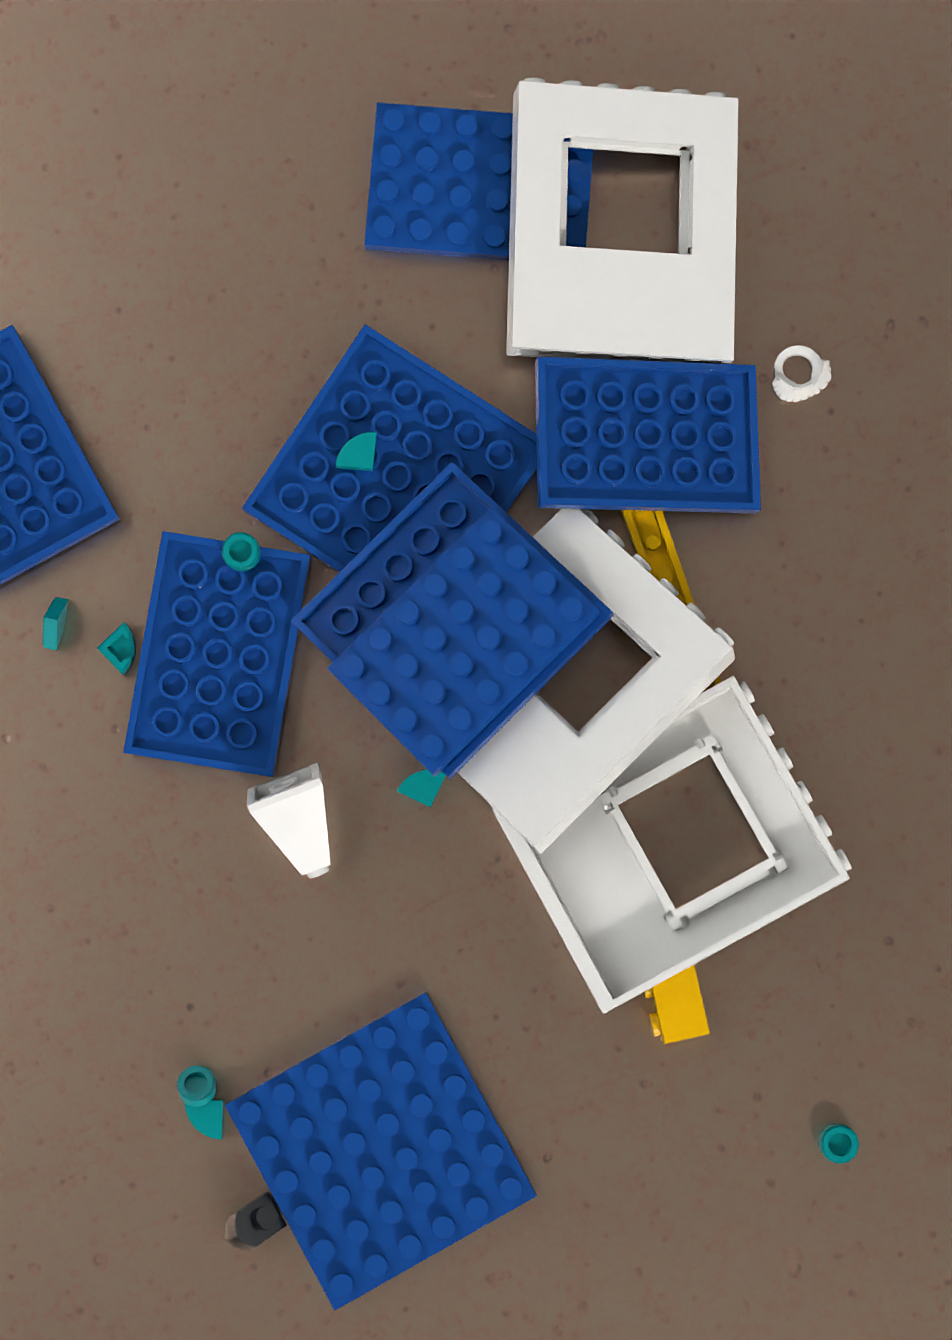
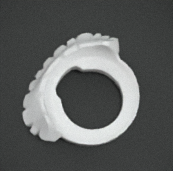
(787, 389)

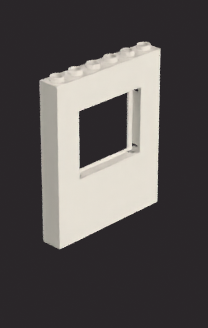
(612, 299)
(537, 764)
(608, 893)

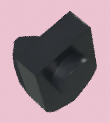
(253, 1223)

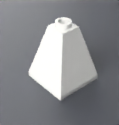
(295, 817)

